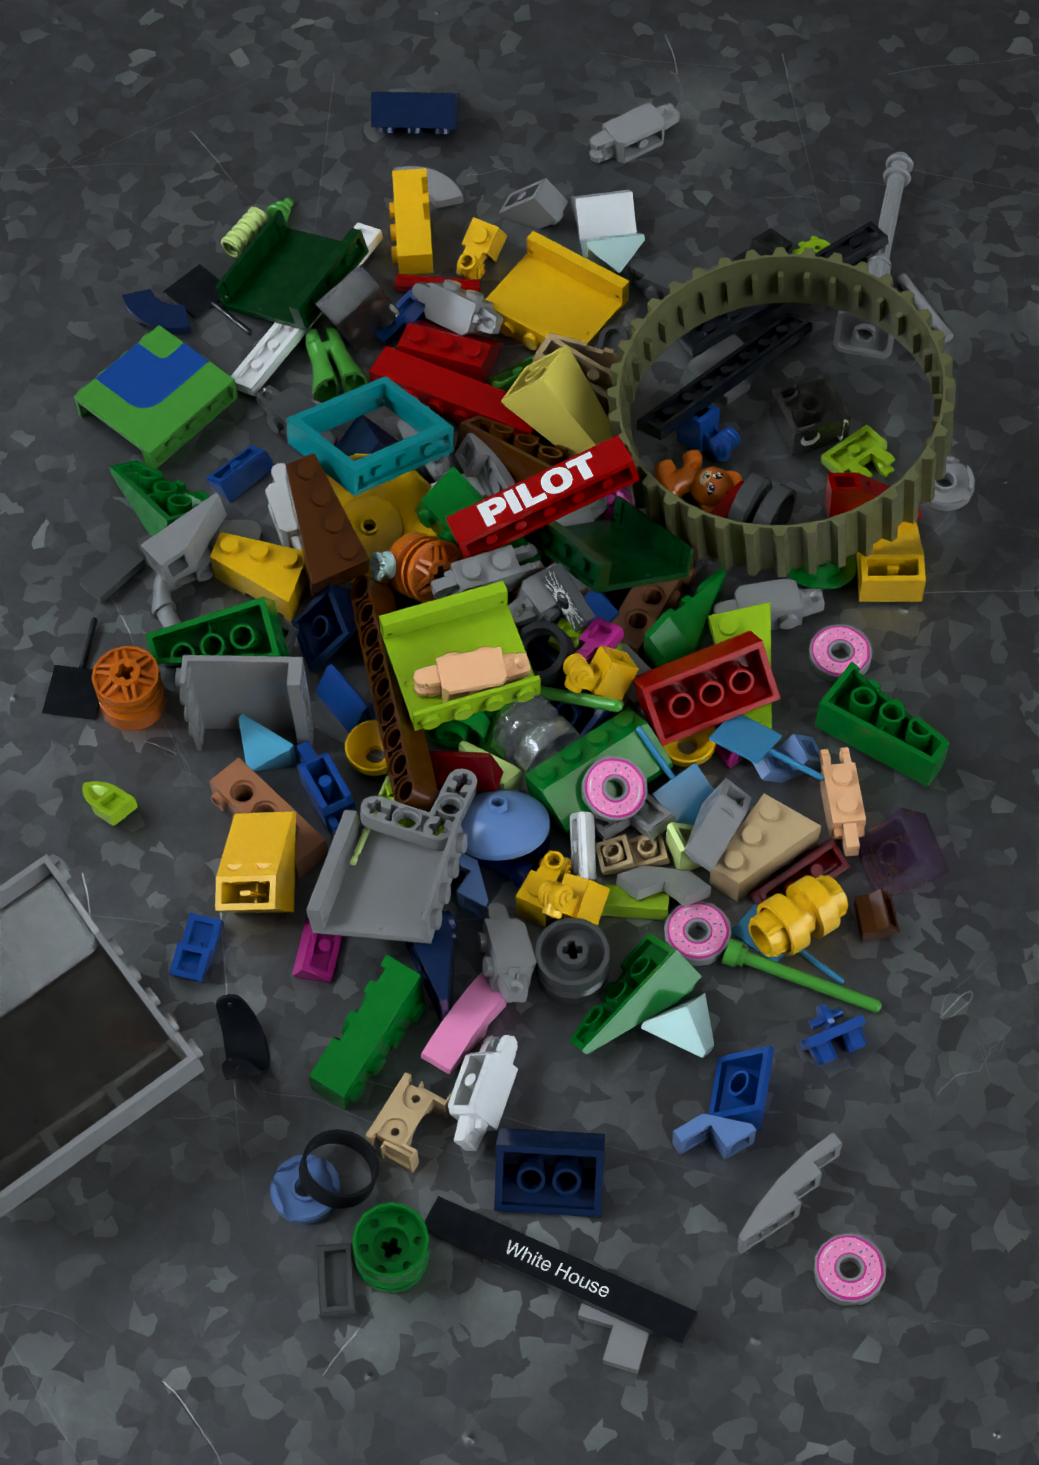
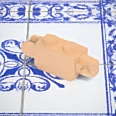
(470, 673)
(842, 800)

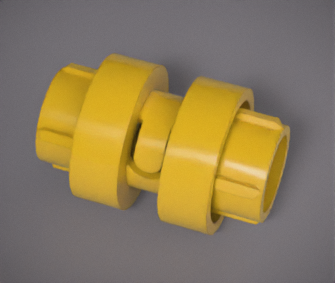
(809, 908)

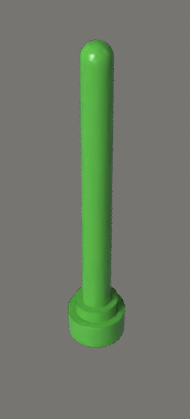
(582, 699)
(739, 955)

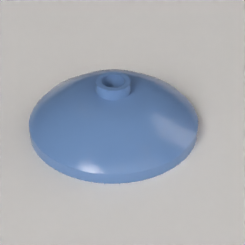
(504, 825)

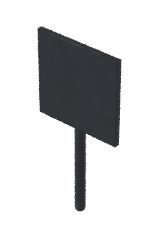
(199, 295)
(72, 689)

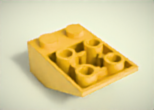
(894, 569)
(258, 864)

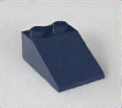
(436, 964)

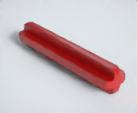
(405, 282)

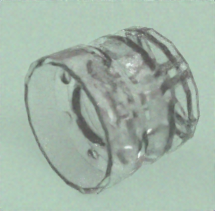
(533, 732)

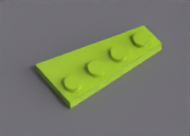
(738, 621)

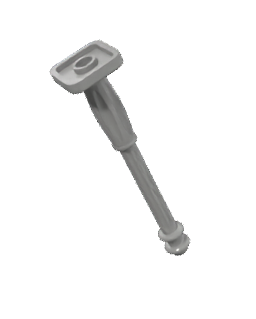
(856, 334)

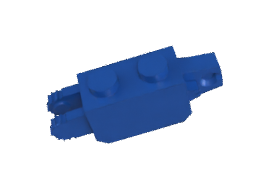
(324, 786)

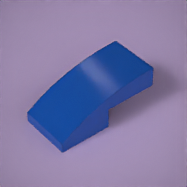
(410, 311)
(197, 947)

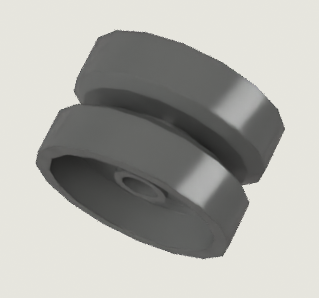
(762, 503)
(572, 961)

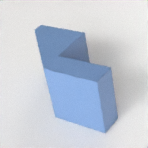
(797, 747)
(472, 892)
(726, 1134)

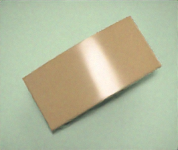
(624, 854)

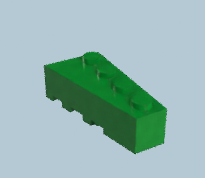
(235, 631)
(881, 727)
(369, 1034)

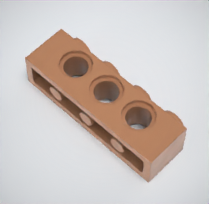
(638, 613)
(240, 782)

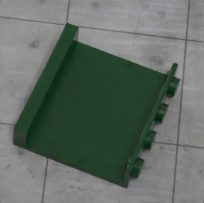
(288, 273)
(616, 551)

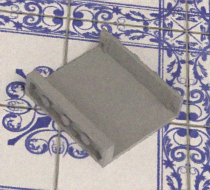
(261, 687)
(390, 891)

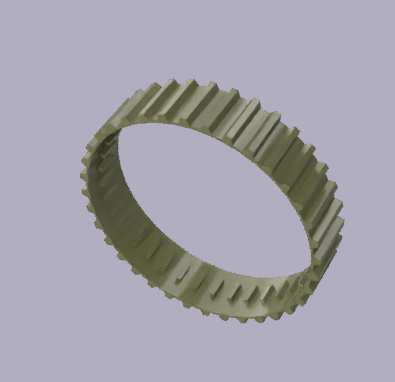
(786, 280)

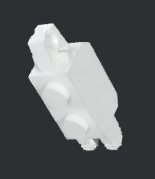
(281, 508)
(483, 1090)

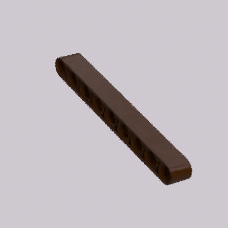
(403, 747)

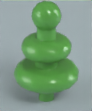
(284, 206)

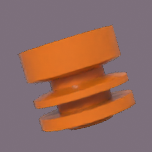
(419, 561)
(129, 688)

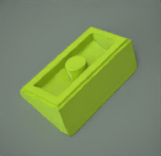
(623, 905)

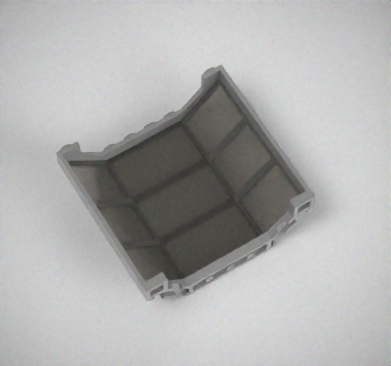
(76, 1035)

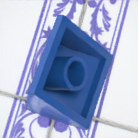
(742, 1085)

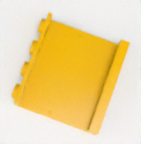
(557, 295)

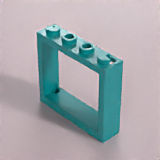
(381, 466)

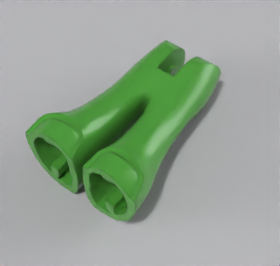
(324, 381)

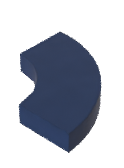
(152, 312)

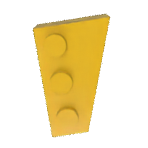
(412, 222)
(261, 570)

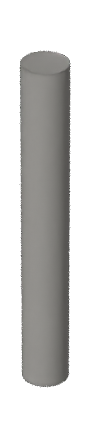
(921, 303)

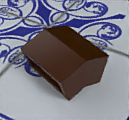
(875, 916)

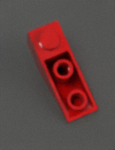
(850, 491)

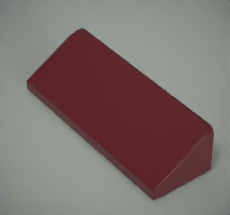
(480, 763)
(821, 860)

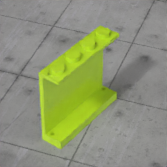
(457, 625)

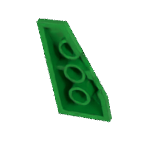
(152, 496)
(683, 630)
(651, 982)

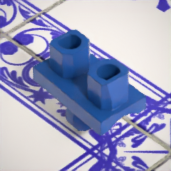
(820, 1044)

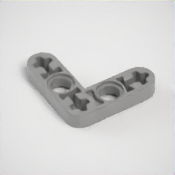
(426, 822)

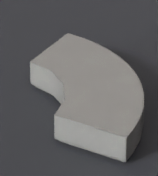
(441, 189)

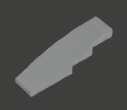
(782, 1200)

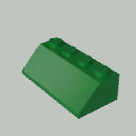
(448, 497)
(560, 777)

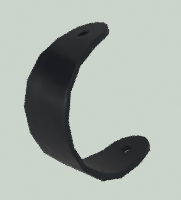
(243, 1039)

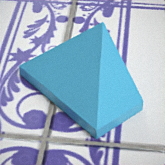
(263, 747)

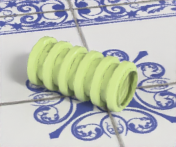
(244, 232)

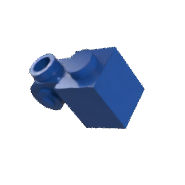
(703, 433)

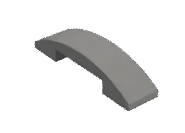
(481, 462)

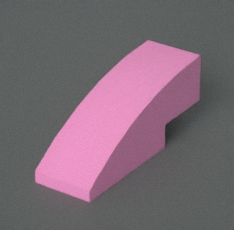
(464, 1025)

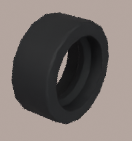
(544, 628)

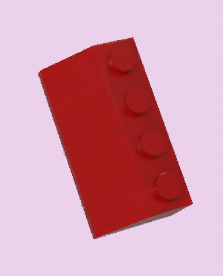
(706, 687)

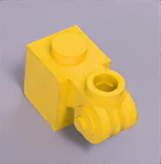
(480, 242)
(605, 676)
(552, 868)
(573, 898)

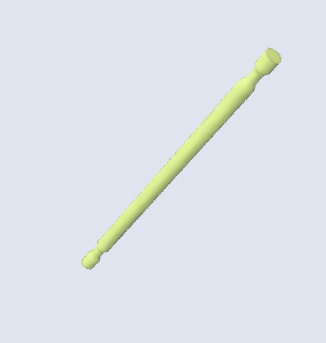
(365, 833)

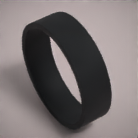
(348, 1139)

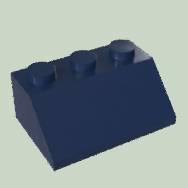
(414, 111)
(549, 1172)

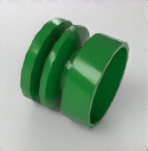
(379, 1231)

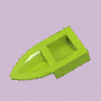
(108, 801)

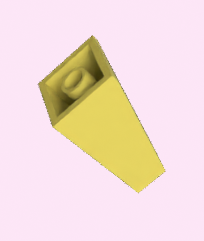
(559, 402)

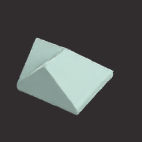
(612, 251)

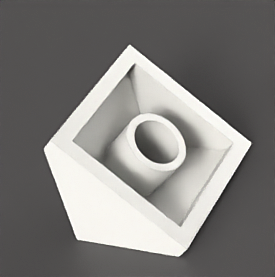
(604, 214)

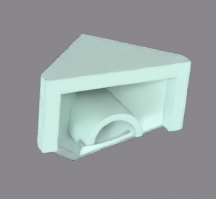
(684, 1026)

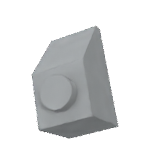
(535, 205)

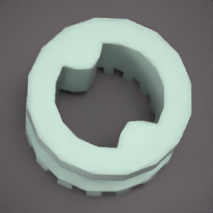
(382, 565)

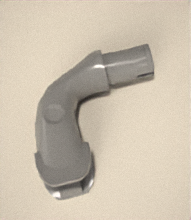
(162, 605)

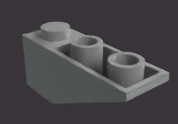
(183, 542)
(717, 824)

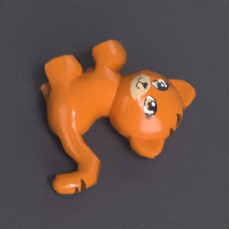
(704, 485)

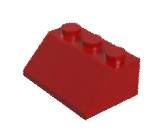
(463, 354)

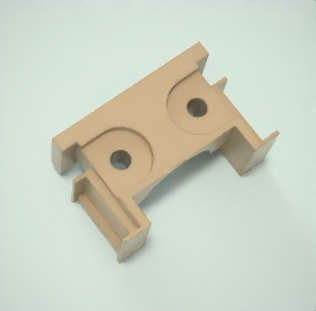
(402, 1117)

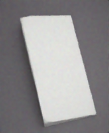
(583, 845)

